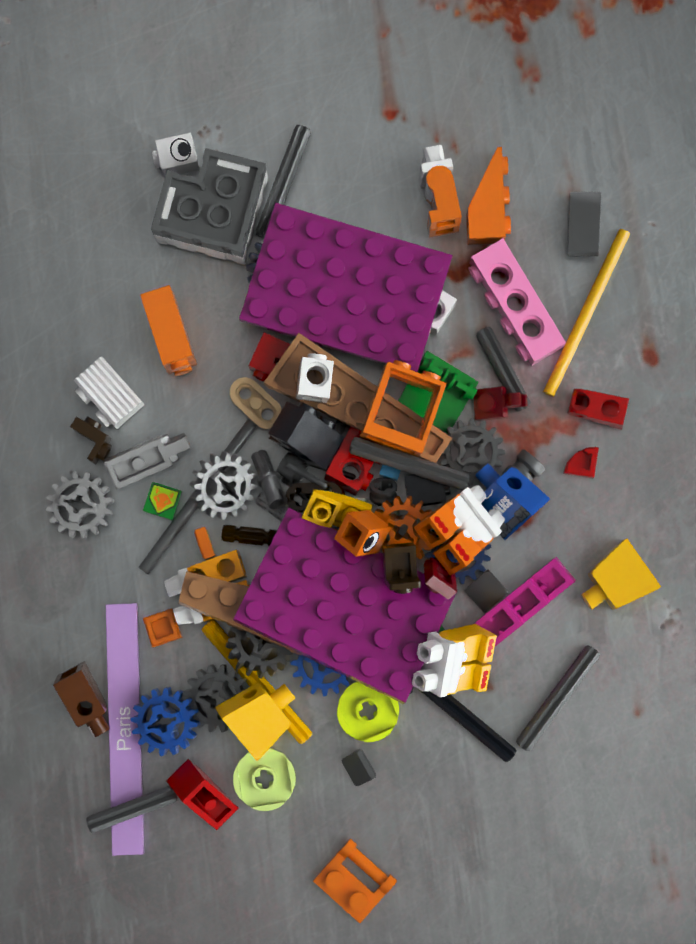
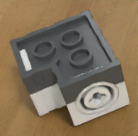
(214, 209)

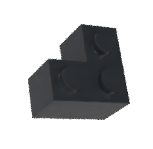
(305, 435)

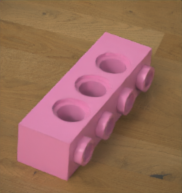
(500, 258)

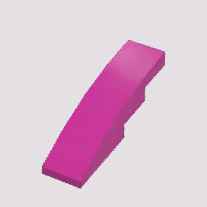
(526, 600)

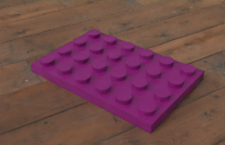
(345, 287)
(339, 608)

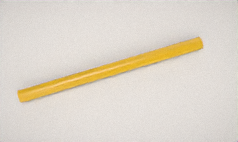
(586, 312)

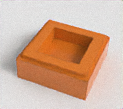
(205, 543)
(162, 628)

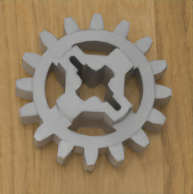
(236, 479)
(76, 519)

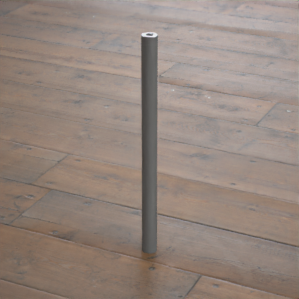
(191, 505)

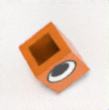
(362, 533)

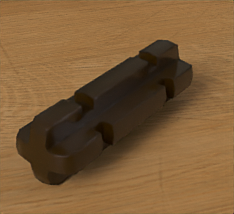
(247, 535)

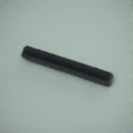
(474, 725)

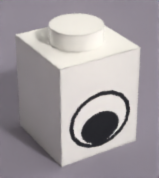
(176, 154)

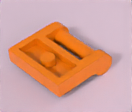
(347, 888)

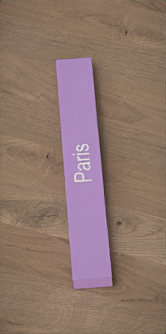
(124, 750)

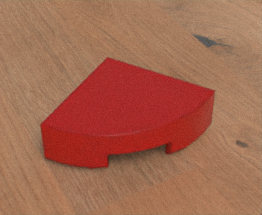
(583, 463)

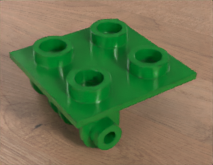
(456, 394)

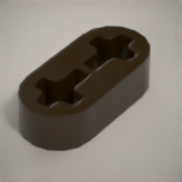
(307, 488)

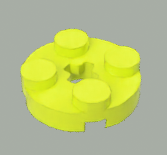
(360, 727)

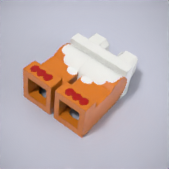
(440, 192)
(470, 522)

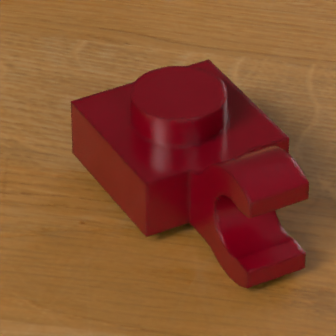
(494, 403)
(438, 579)

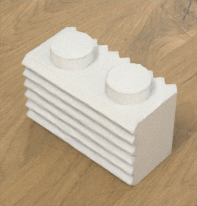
(108, 392)

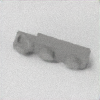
(145, 459)

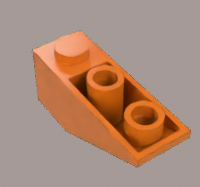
(486, 212)

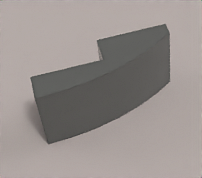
(584, 224)

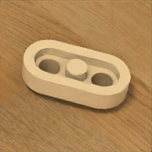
(256, 404)

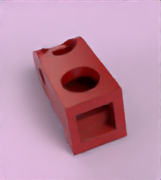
(598, 407)

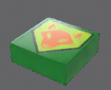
(162, 501)

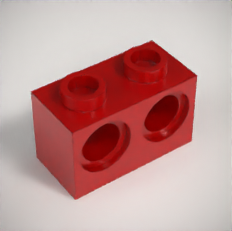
(344, 459)

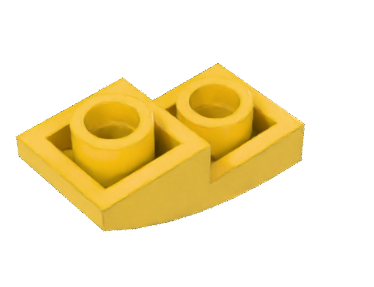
(331, 508)

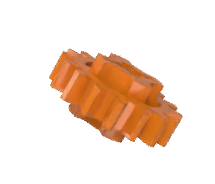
(408, 519)

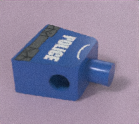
(511, 495)

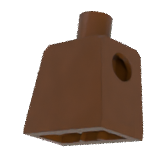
(78, 686)

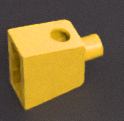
(620, 578)
(257, 717)

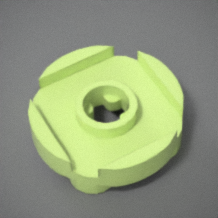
(279, 789)

